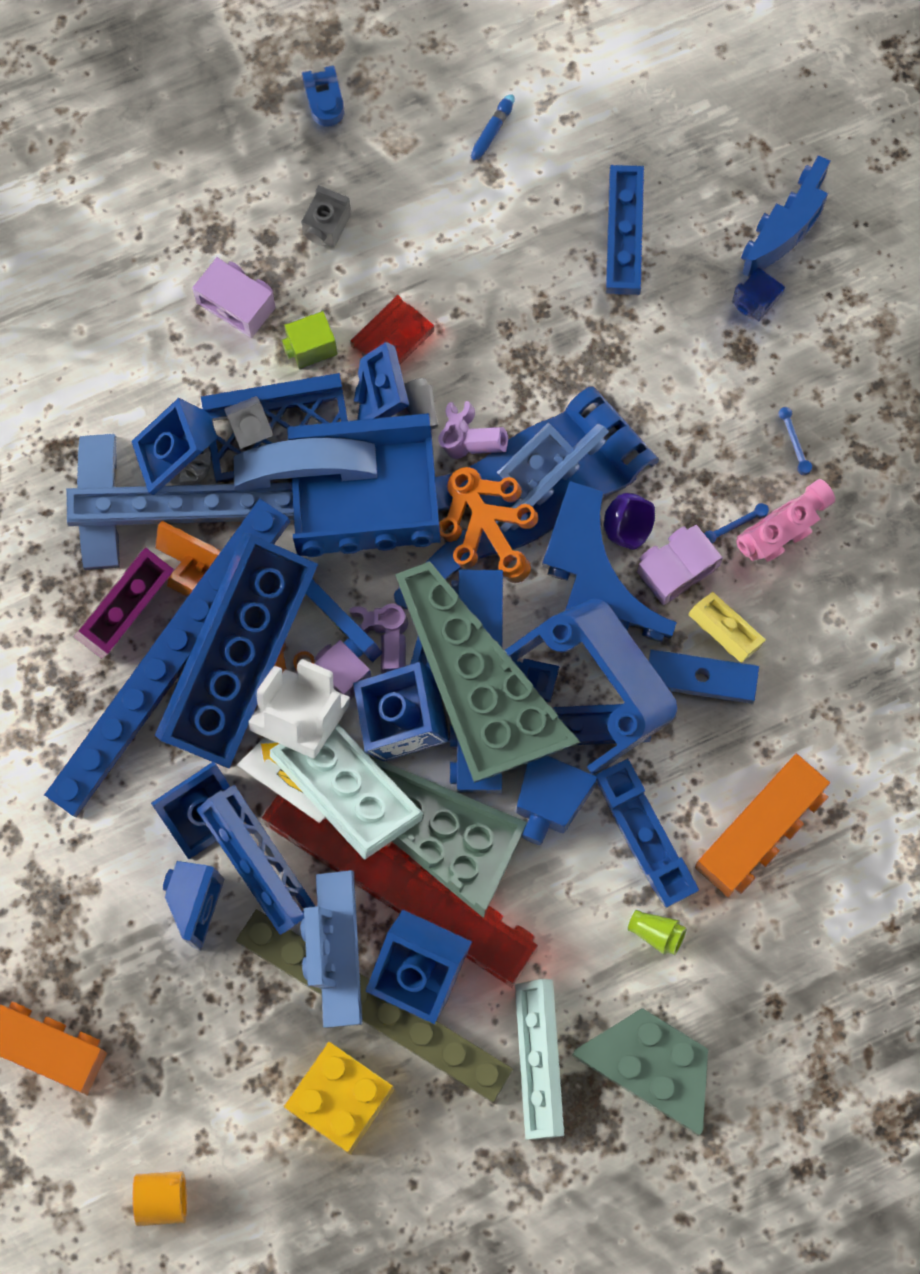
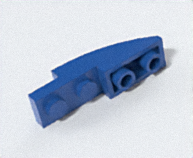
(790, 223)

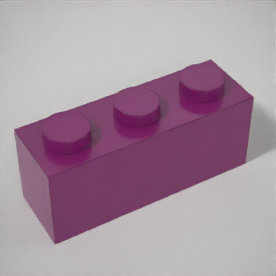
(123, 603)

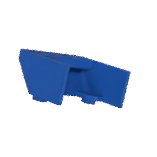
(646, 697)

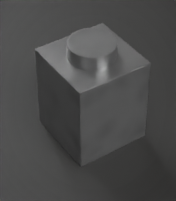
(248, 422)

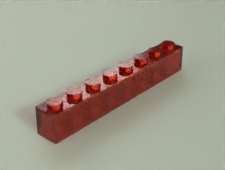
(411, 888)

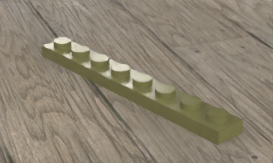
(426, 1040)

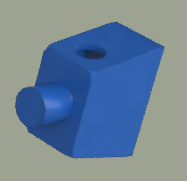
(552, 796)

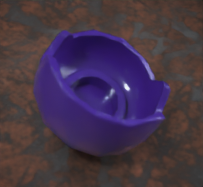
(629, 520)

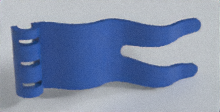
(599, 471)

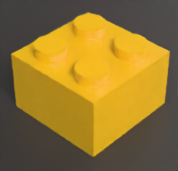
(339, 1097)

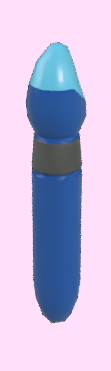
(493, 126)

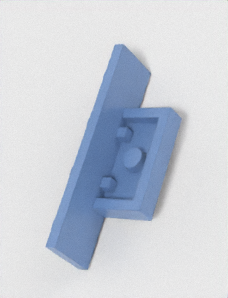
(545, 462)
(333, 949)

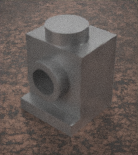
(336, 214)

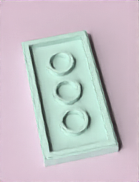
(351, 792)

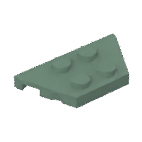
(653, 1065)

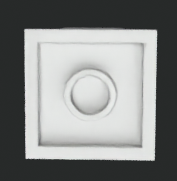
(299, 708)

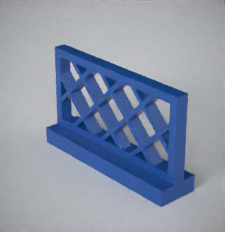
(272, 398)

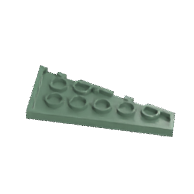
(458, 838)

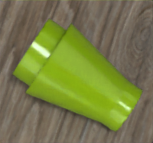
(658, 931)

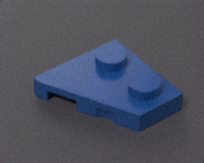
(380, 384)

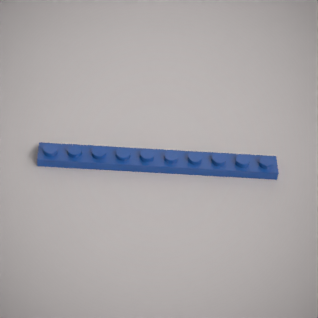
(153, 675)

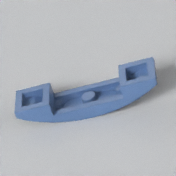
(302, 459)
(96, 470)

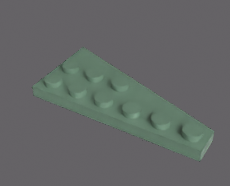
(486, 695)

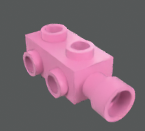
(786, 523)

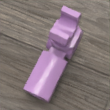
(459, 439)
(392, 622)

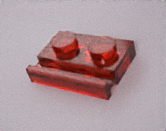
(396, 325)

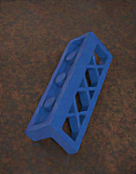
(250, 858)

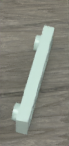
(539, 1059)

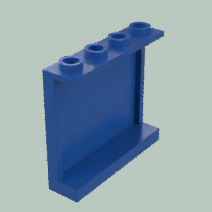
(374, 512)

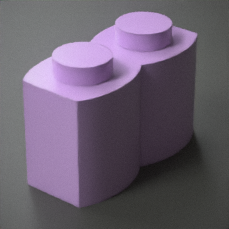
(679, 563)

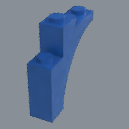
(579, 552)

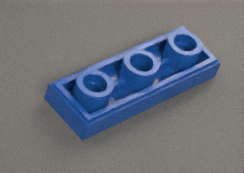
(724, 678)

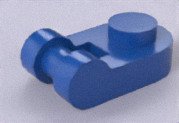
(327, 105)

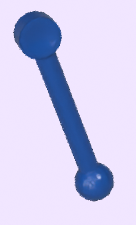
(804, 466)
(760, 511)

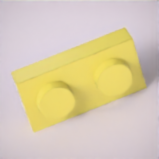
(726, 627)

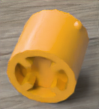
(159, 1198)

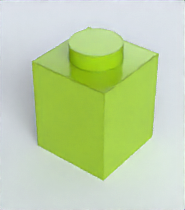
(309, 340)

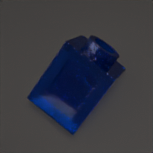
(757, 294)

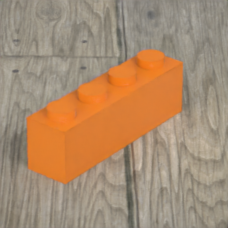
(762, 825)
(48, 1049)

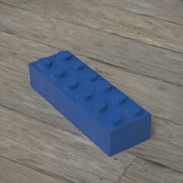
(236, 650)

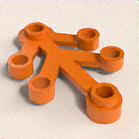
(484, 518)

